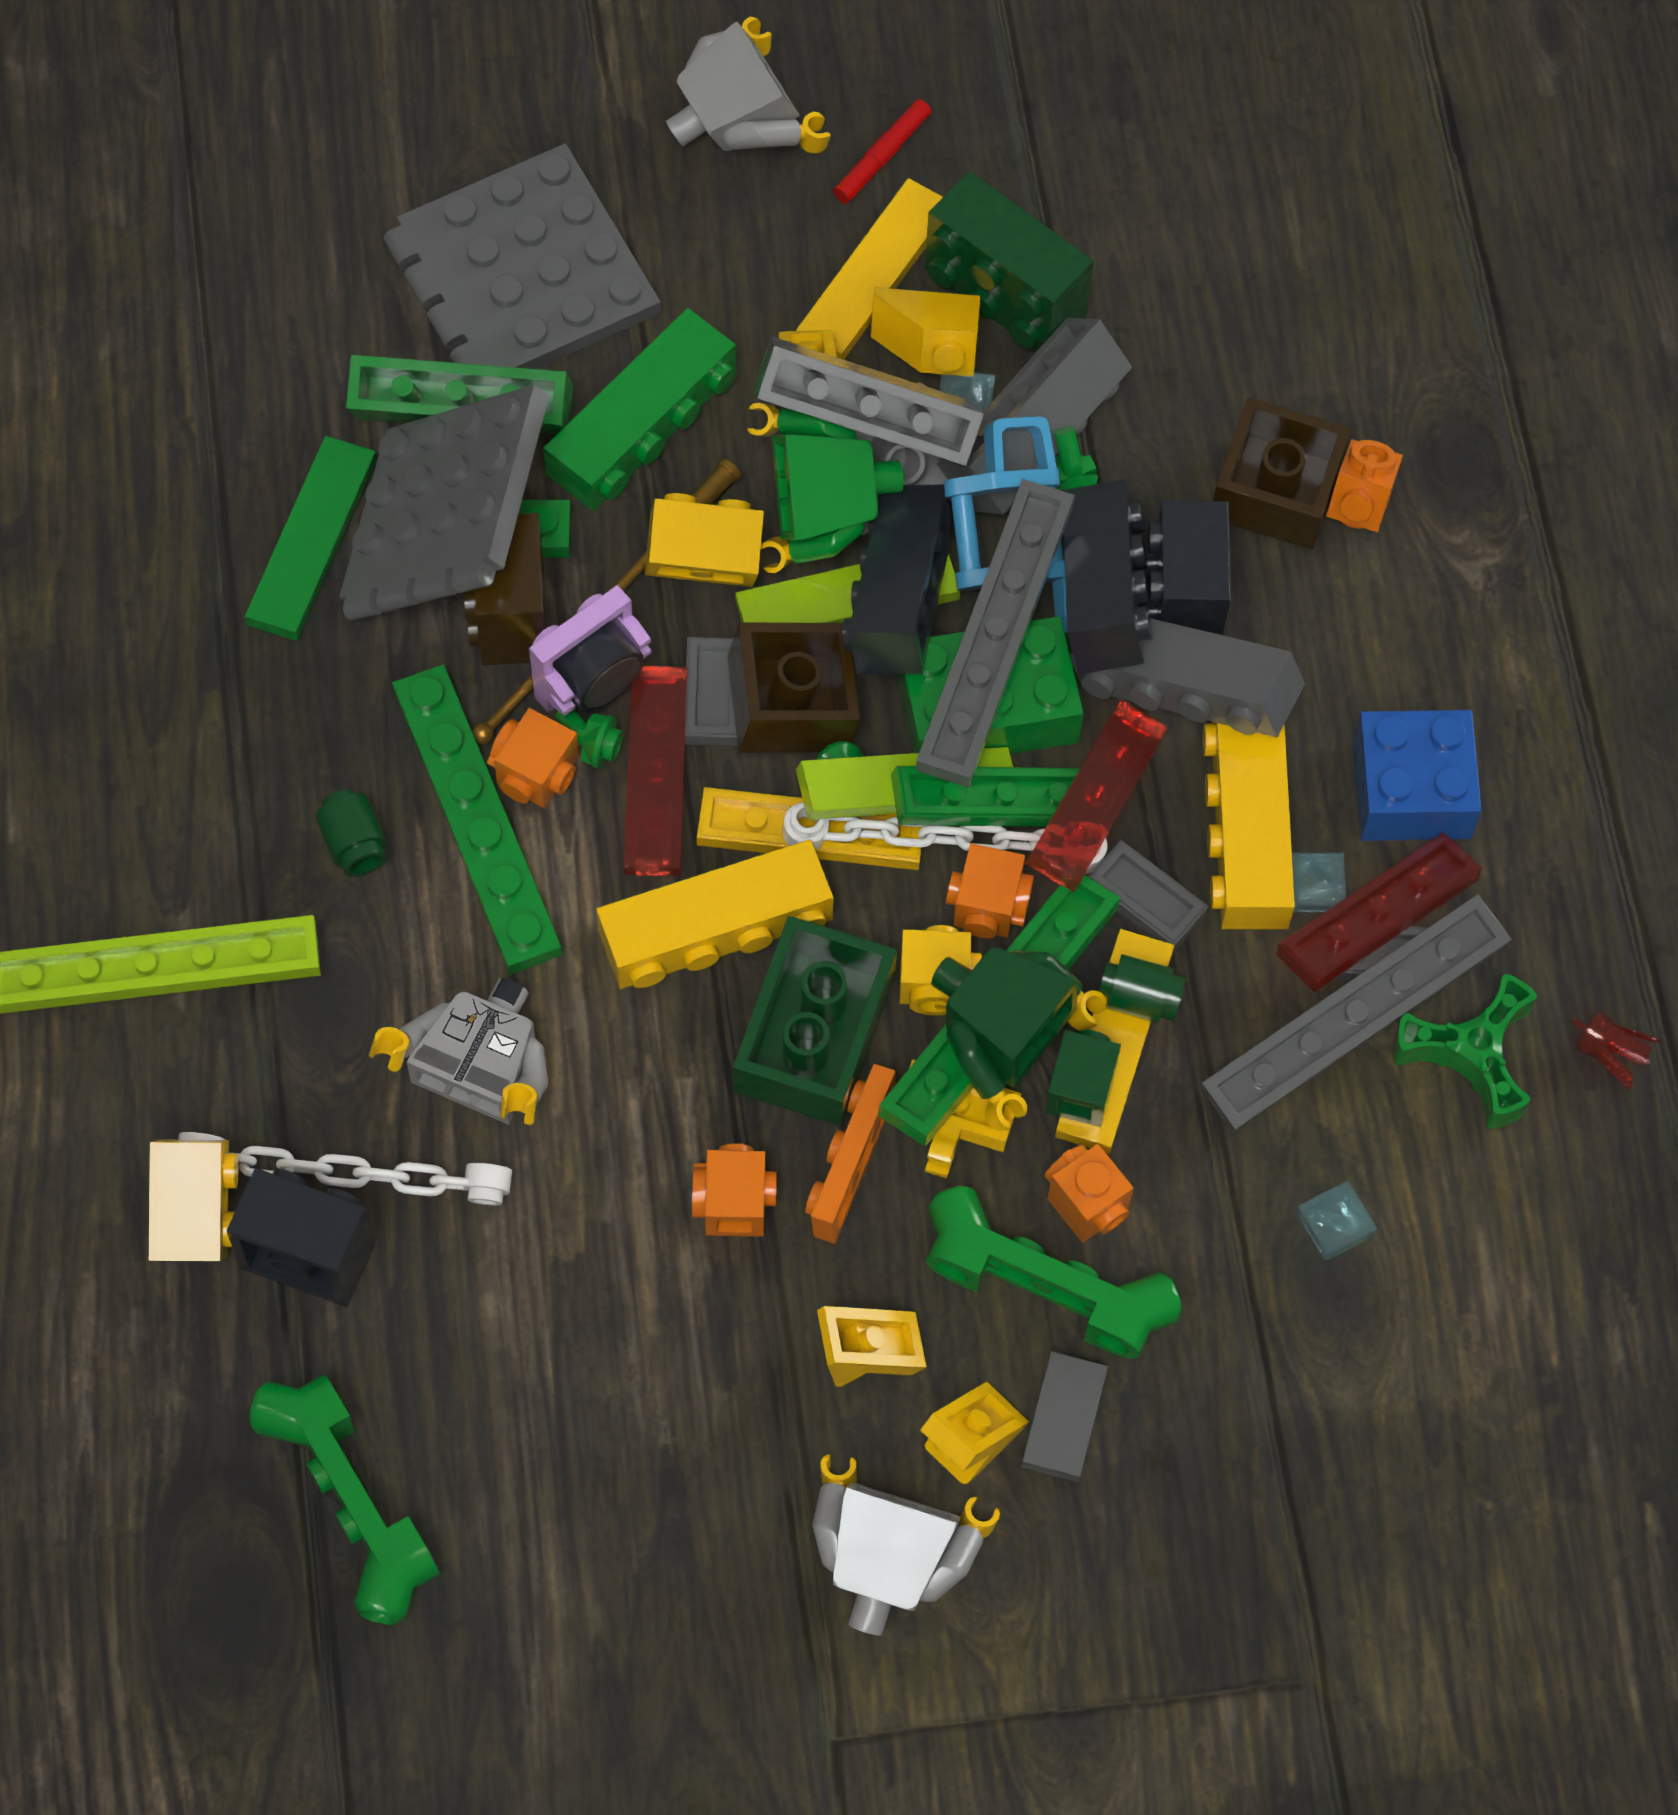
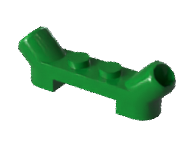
(1117, 1315)
(397, 1554)

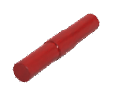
(882, 151)

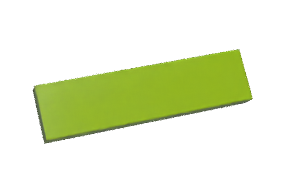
(816, 597)
(863, 783)

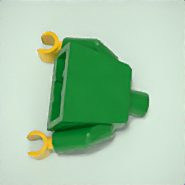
(822, 485)

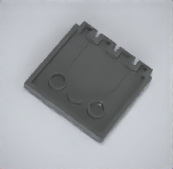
(522, 266)
(443, 503)

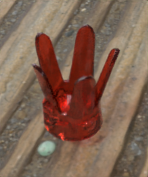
(1607, 1036)

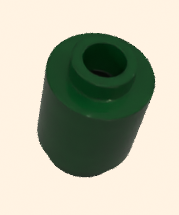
(352, 832)
(1142, 989)

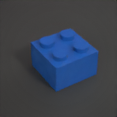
(1416, 775)

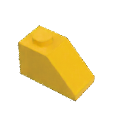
(928, 329)

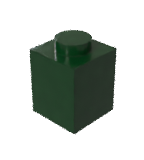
(1083, 1077)

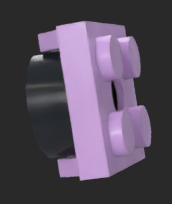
(589, 655)

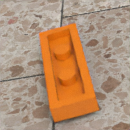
(850, 1155)

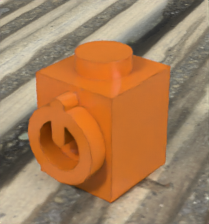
(1364, 484)
(534, 758)
(990, 892)
(733, 1191)
(1088, 1191)

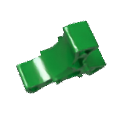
(1474, 1049)

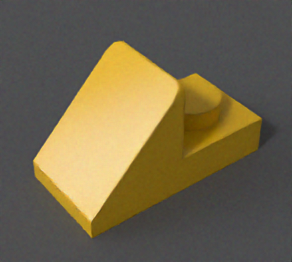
(870, 1342)
(972, 1431)

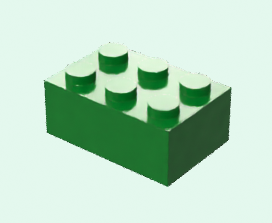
(1039, 702)

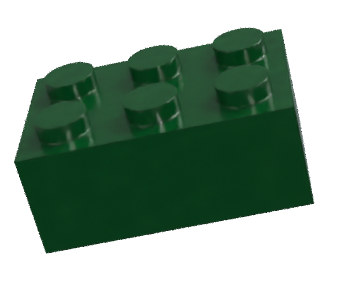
(1008, 258)
(814, 1020)

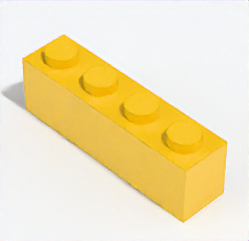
(1250, 828)
(713, 915)

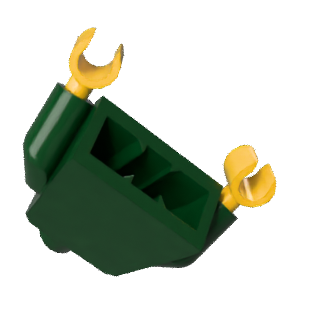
(1007, 1017)

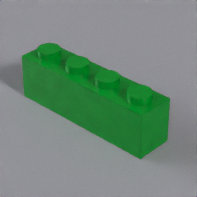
(414, 389)
(641, 410)

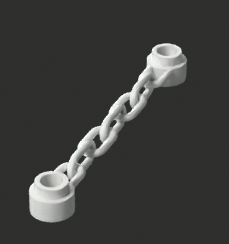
(795, 833)
(484, 1181)

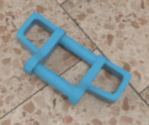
(999, 481)

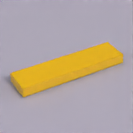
(878, 262)
(756, 822)
(1128, 1032)

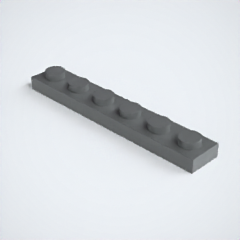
(995, 633)
(1355, 1013)

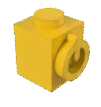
(920, 957)

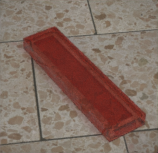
(656, 772)
(1096, 795)
(1378, 912)

